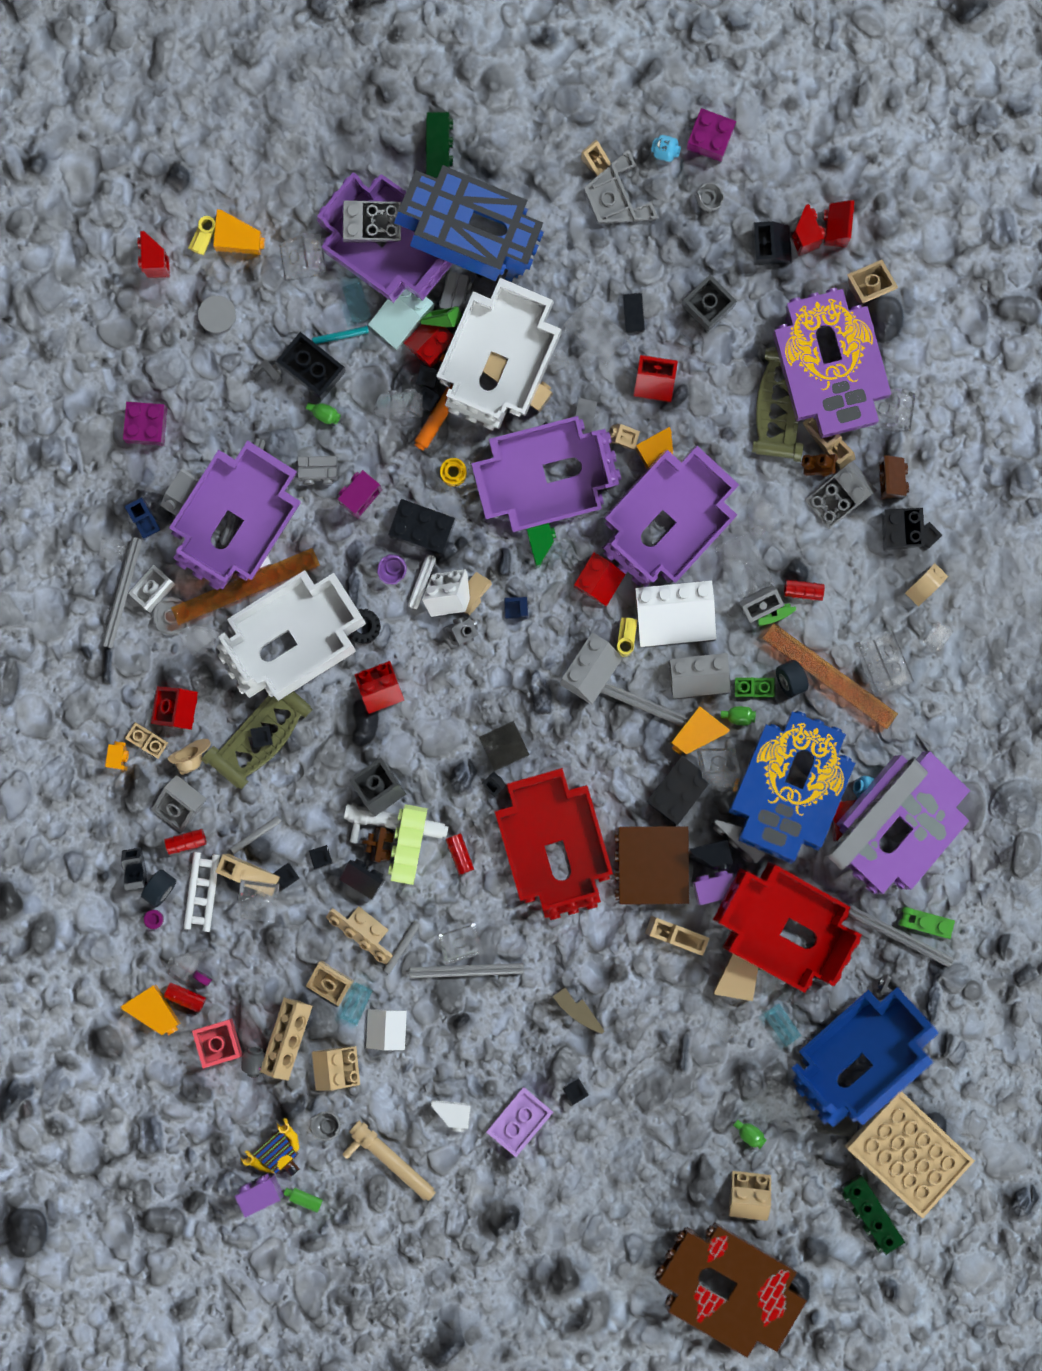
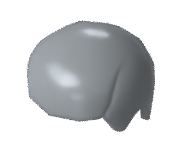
(709, 197)
(325, 1126)

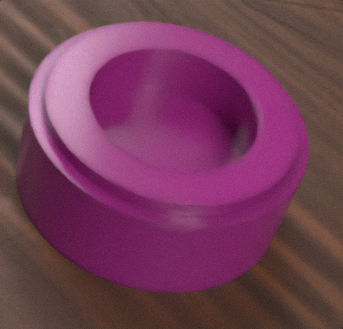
(153, 919)
(202, 977)

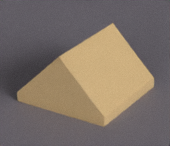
(329, 983)

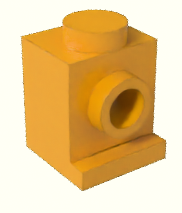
(117, 756)

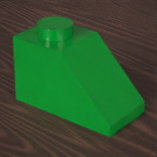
(541, 541)

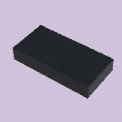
(633, 313)

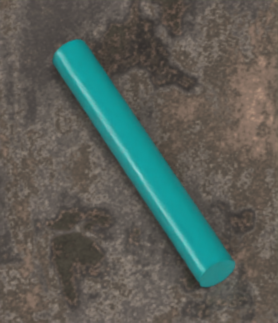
(340, 335)

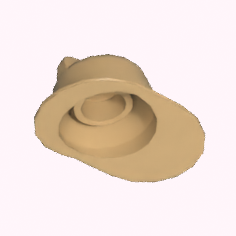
(189, 757)

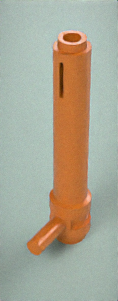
(434, 421)

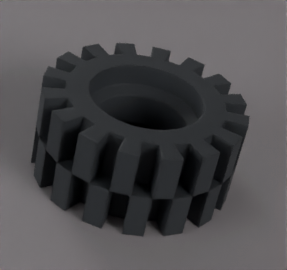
(374, 630)

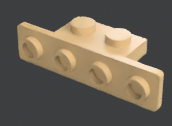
(363, 930)

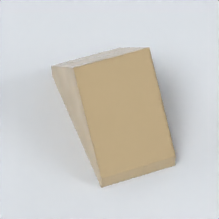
(595, 158)

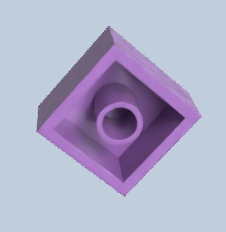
(713, 888)
(259, 1195)

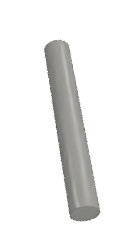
(256, 834)
(402, 946)

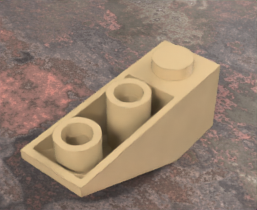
(238, 869)

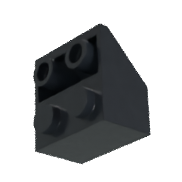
(771, 243)
(903, 528)
(362, 879)

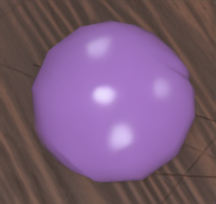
(391, 569)

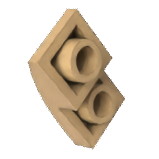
(477, 587)
(146, 740)

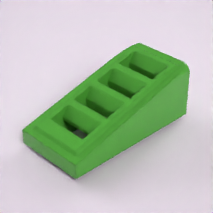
(444, 317)

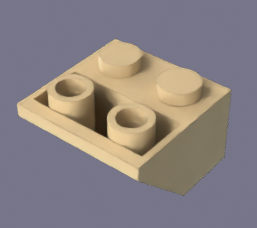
(335, 1068)
(750, 1195)

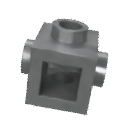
(462, 631)

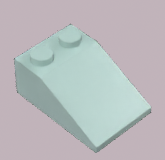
(400, 319)

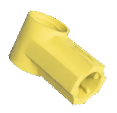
(202, 237)
(626, 635)

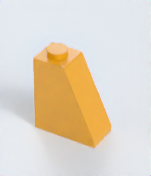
(236, 236)
(654, 446)
(697, 732)
(153, 1010)

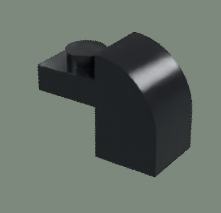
(134, 869)

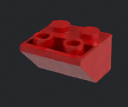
(808, 234)
(153, 258)
(655, 378)
(379, 687)

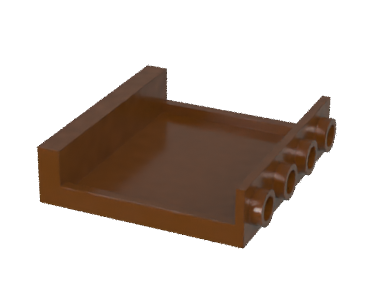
(652, 865)

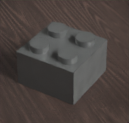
(709, 303)
(377, 786)

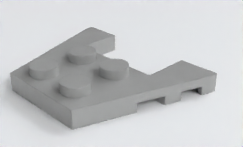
(610, 199)

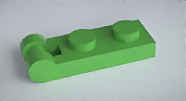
(927, 922)

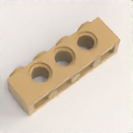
(286, 1039)

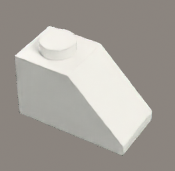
(453, 1114)

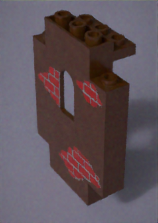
(758, 1306)

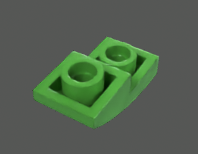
(780, 614)
(755, 687)

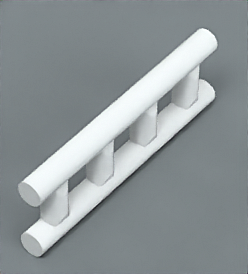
(192, 900)

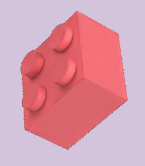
(217, 1043)

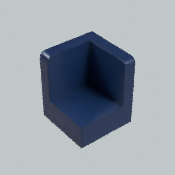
(516, 607)

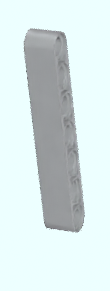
(877, 813)

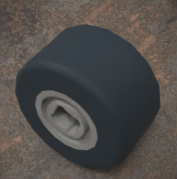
(792, 678)
(158, 888)

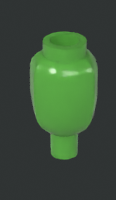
(324, 413)
(739, 715)
(750, 1134)

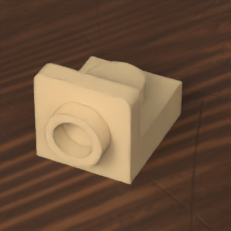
(624, 436)

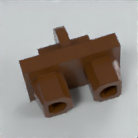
(819, 464)
(375, 843)

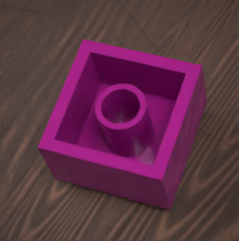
(711, 135)
(145, 423)
(359, 493)

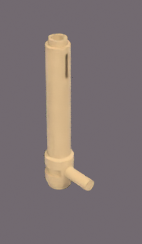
(369, 1140)

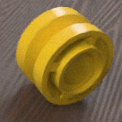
(453, 463)

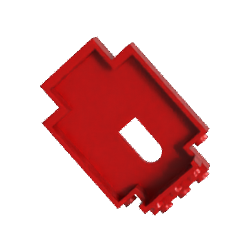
(550, 813)
(759, 910)

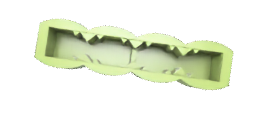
(408, 844)

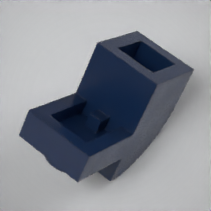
(142, 517)

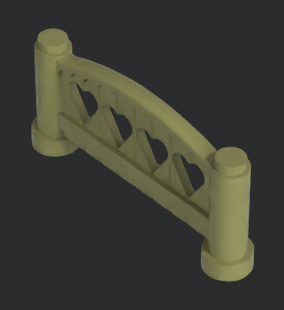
(783, 444)
(225, 759)

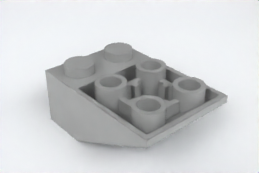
(370, 221)
(841, 494)
(733, 832)

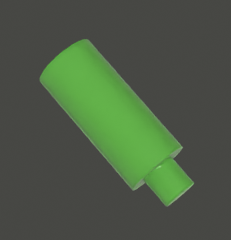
(304, 1199)

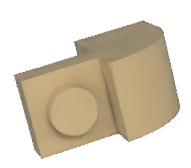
(926, 585)

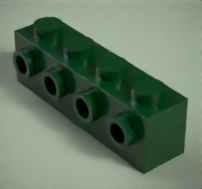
(873, 1215)

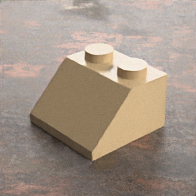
(871, 282)

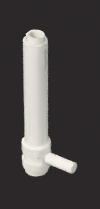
(362, 816)

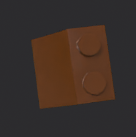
(892, 478)

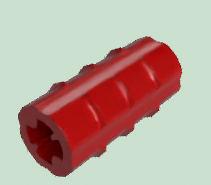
(804, 590)
(185, 841)
(459, 854)
(185, 997)

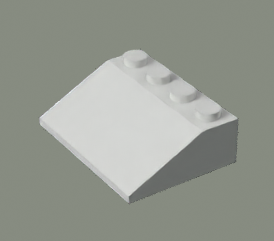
(675, 613)

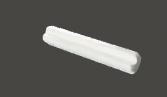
(421, 581)

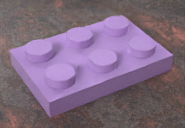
(519, 1122)

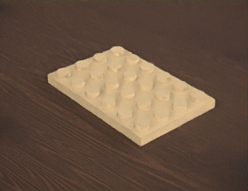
(910, 1154)

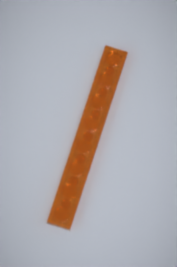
(241, 589)
(830, 676)

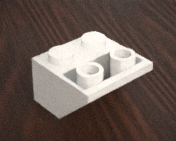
(447, 593)

